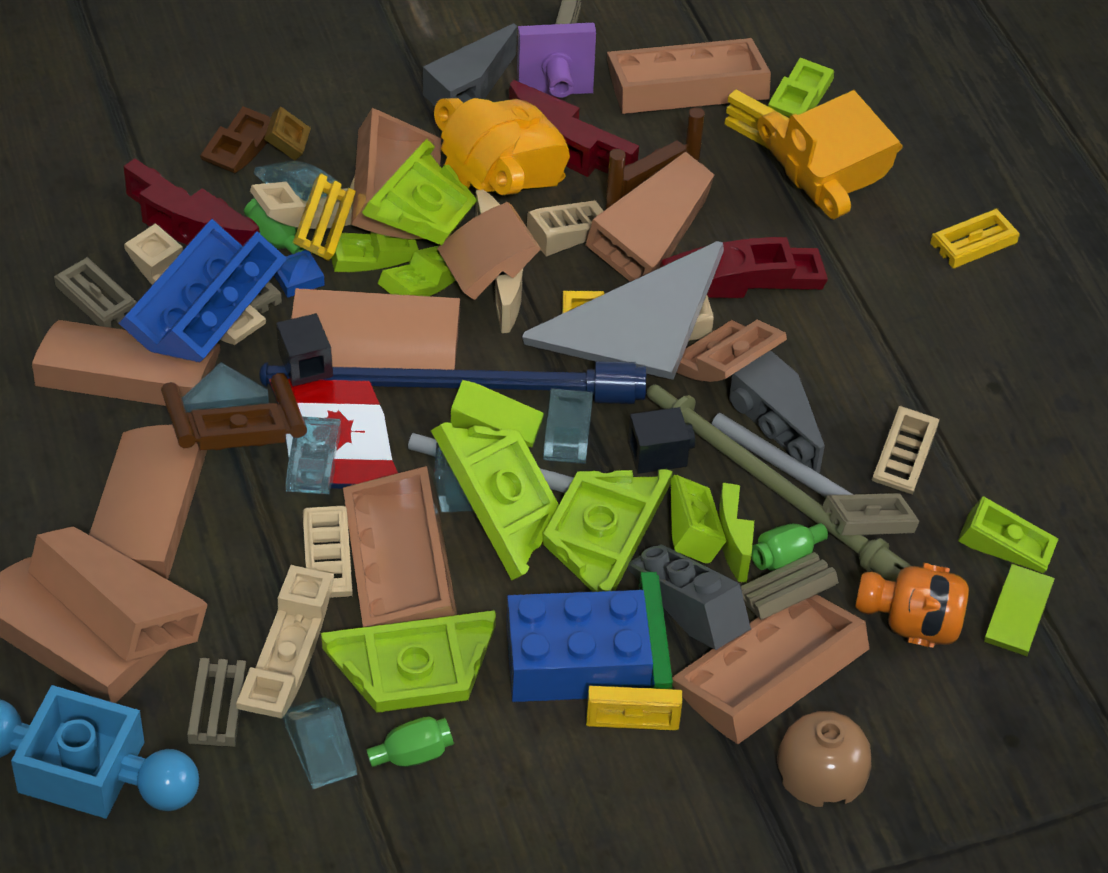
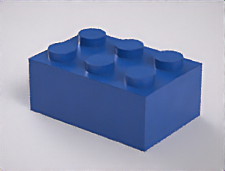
(576, 642)

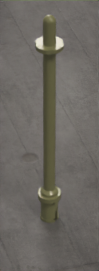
(872, 553)

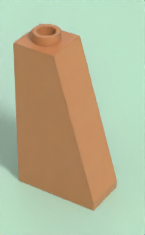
(651, 218)
(115, 595)

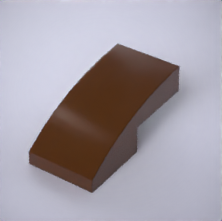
(238, 143)

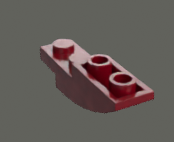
(587, 144)
(177, 211)
(763, 264)

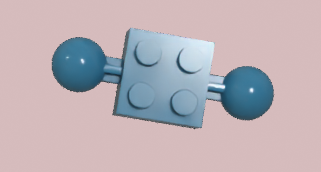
(86, 750)

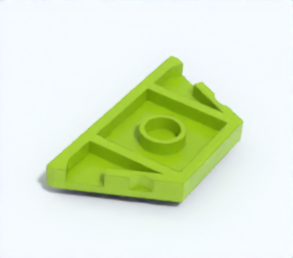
(422, 198)
(502, 489)
(604, 523)
(413, 660)

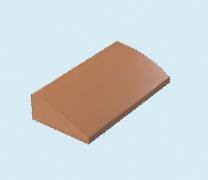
(687, 75)
(381, 150)
(385, 328)
(112, 364)
(148, 496)
(399, 549)
(60, 640)
(771, 666)

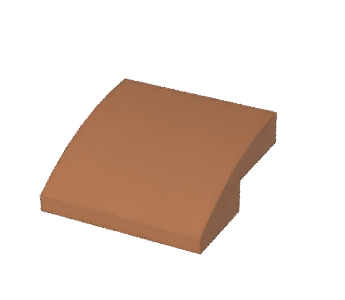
(487, 247)
(728, 350)

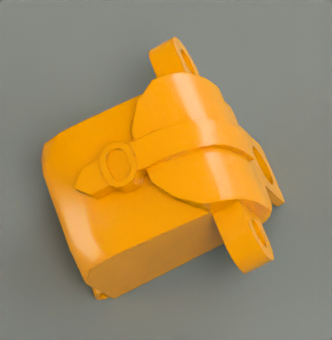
(501, 144)
(831, 149)

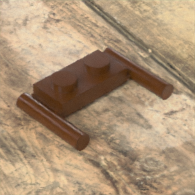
(624, 178)
(239, 424)

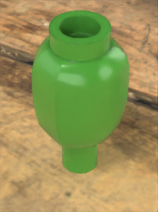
(276, 233)
(786, 545)
(413, 743)

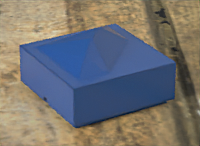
(299, 272)

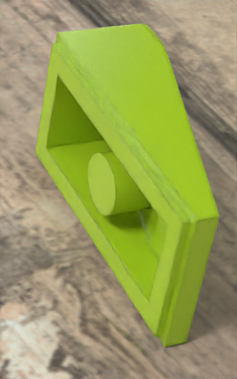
(490, 409)
(695, 520)
(1007, 536)

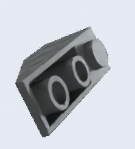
(472, 69)
(777, 403)
(695, 596)

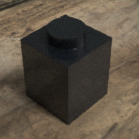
(304, 349)
(660, 440)

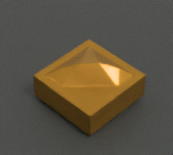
(287, 133)

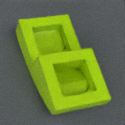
(802, 88)
(371, 252)
(422, 277)
(736, 531)
(1019, 610)

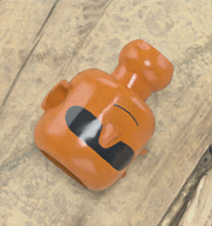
(922, 604)

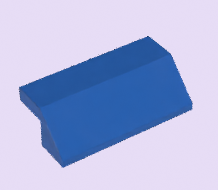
(202, 293)

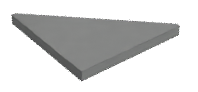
(639, 321)

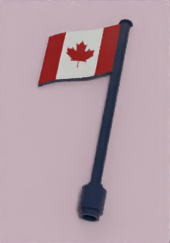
(364, 441)

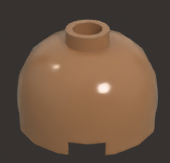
(824, 758)

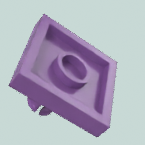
(557, 58)

